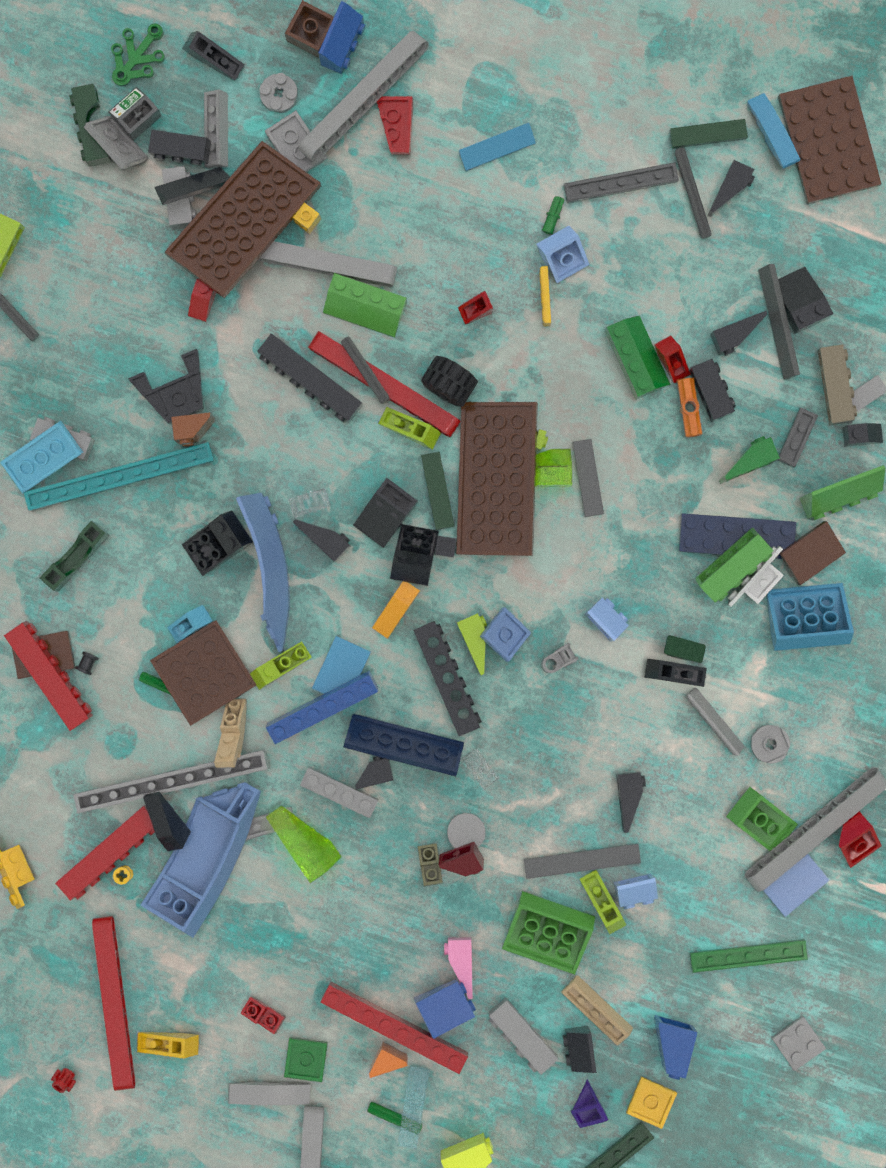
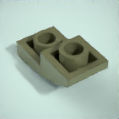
(429, 864)

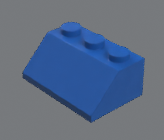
(341, 38)

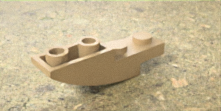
(232, 734)

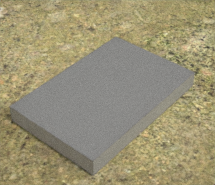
(286, 138)
(115, 142)

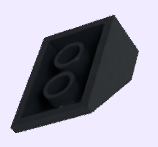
(803, 300)

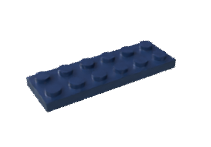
(718, 533)
(404, 745)

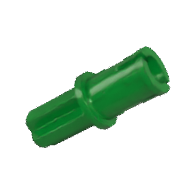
(553, 215)

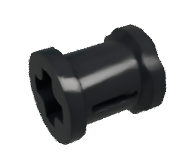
(87, 663)

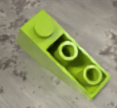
(280, 665)

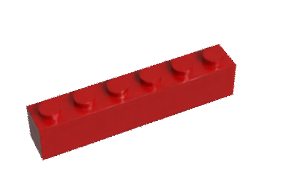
(48, 675)
(106, 854)

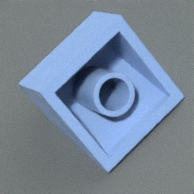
(563, 253)
(607, 619)
(636, 890)

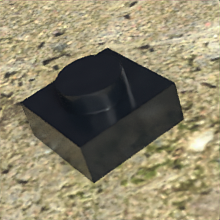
(445, 546)

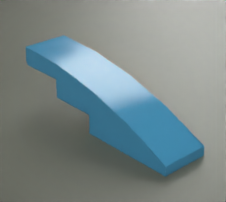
(773, 130)

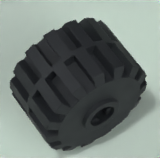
(449, 381)

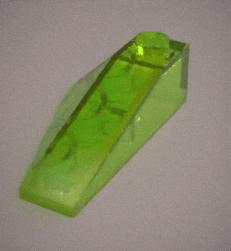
(554, 468)
(307, 847)

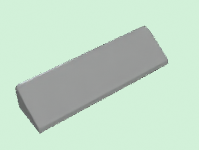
(216, 127)
(714, 721)

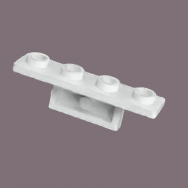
(760, 582)

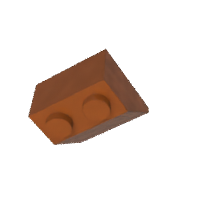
(191, 428)

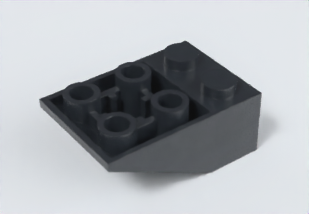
(385, 512)
(217, 542)
(414, 555)

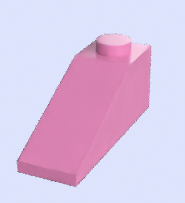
(460, 957)

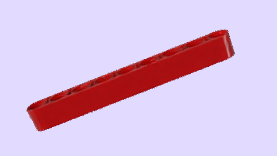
(397, 391)
(113, 1003)

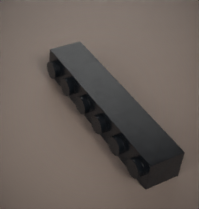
(310, 378)

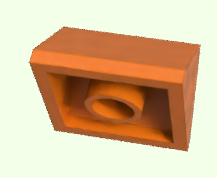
(387, 1060)

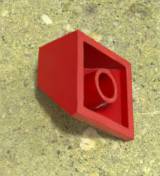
(858, 839)

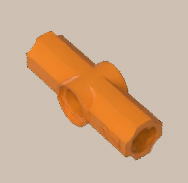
(691, 420)

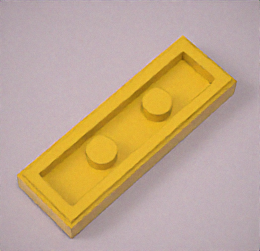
(545, 296)

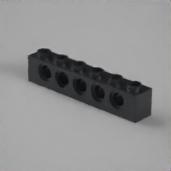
(461, 725)

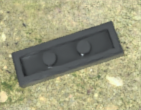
(797, 437)

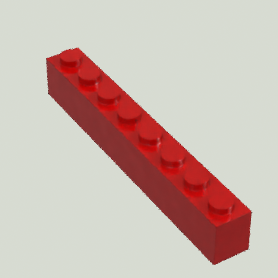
(394, 1027)

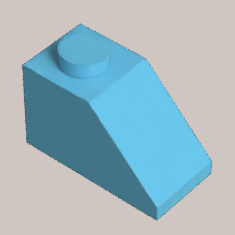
(189, 623)

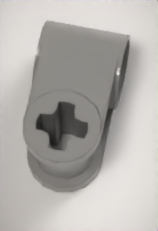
(560, 658)

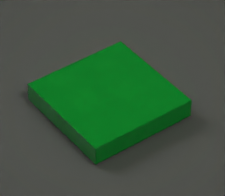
(305, 1059)

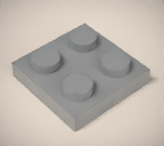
(798, 1043)

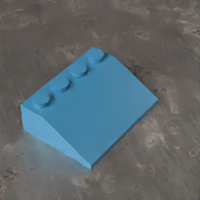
(809, 617)

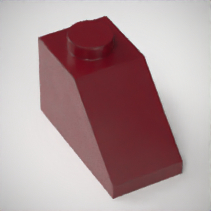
(462, 860)

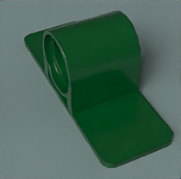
(684, 649)

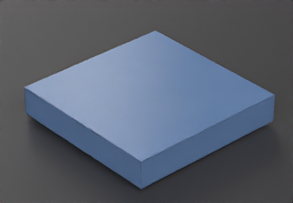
(505, 634)

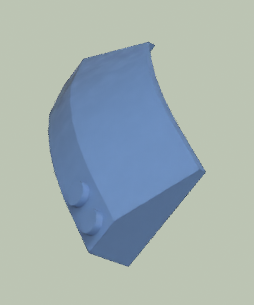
(271, 562)
(201, 869)

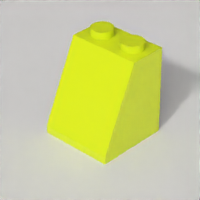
(469, 1153)

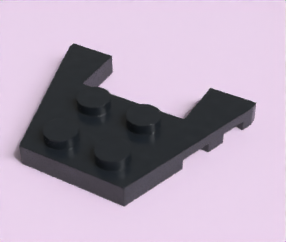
(177, 397)

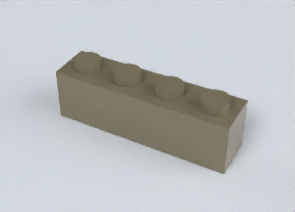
(836, 384)

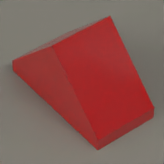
(476, 308)

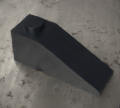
(212, 55)
(735, 182)
(731, 336)
(327, 540)
(675, 672)
(630, 790)
(166, 823)

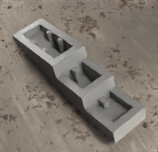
(269, 1093)

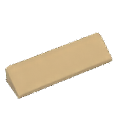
(597, 1010)

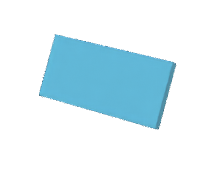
(41, 457)

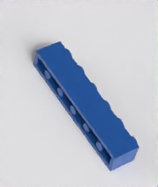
(322, 707)

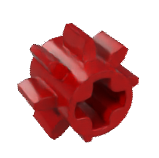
(63, 1080)

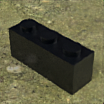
(179, 147)
(712, 390)

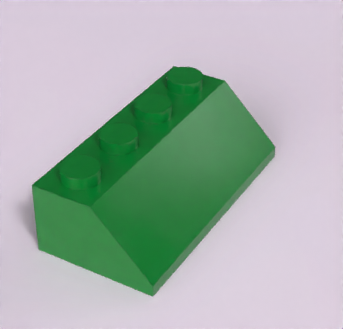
(637, 356)

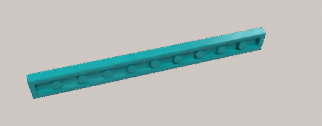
(118, 476)

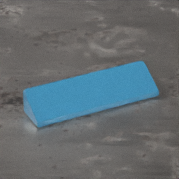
(497, 146)

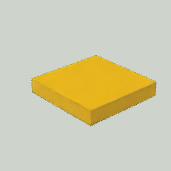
(651, 1102)

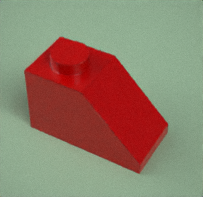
(201, 301)
(672, 358)

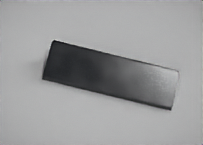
(191, 185)

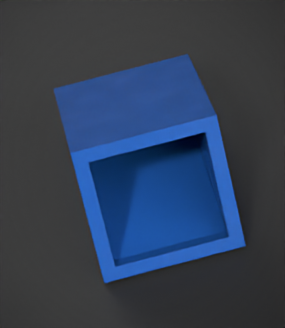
(445, 1007)
(675, 1044)

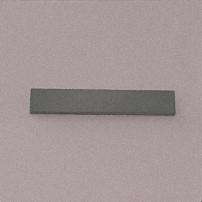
(621, 182)
(779, 321)
(582, 861)

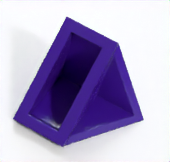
(588, 1108)

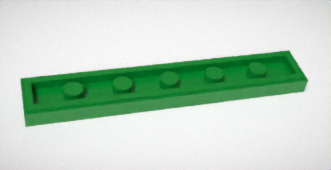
(748, 956)

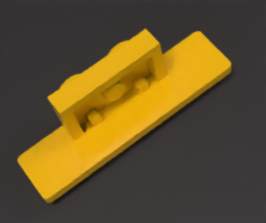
(14, 873)

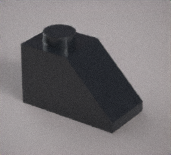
(862, 434)
(376, 772)

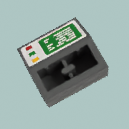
(135, 113)

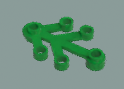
(136, 57)

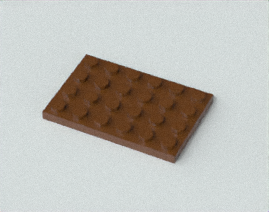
(830, 139)

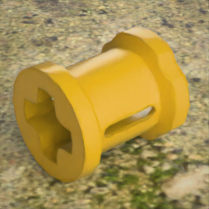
(119, 879)

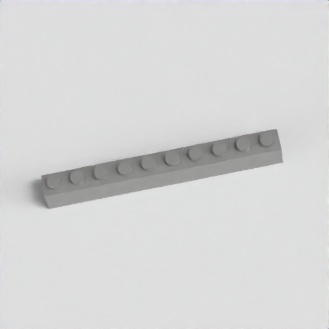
(168, 782)

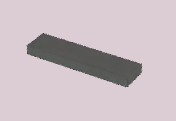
(588, 477)

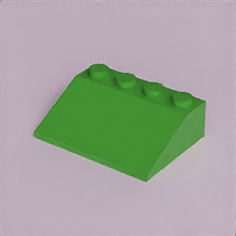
(844, 492)
(549, 932)

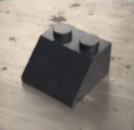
(580, 1049)

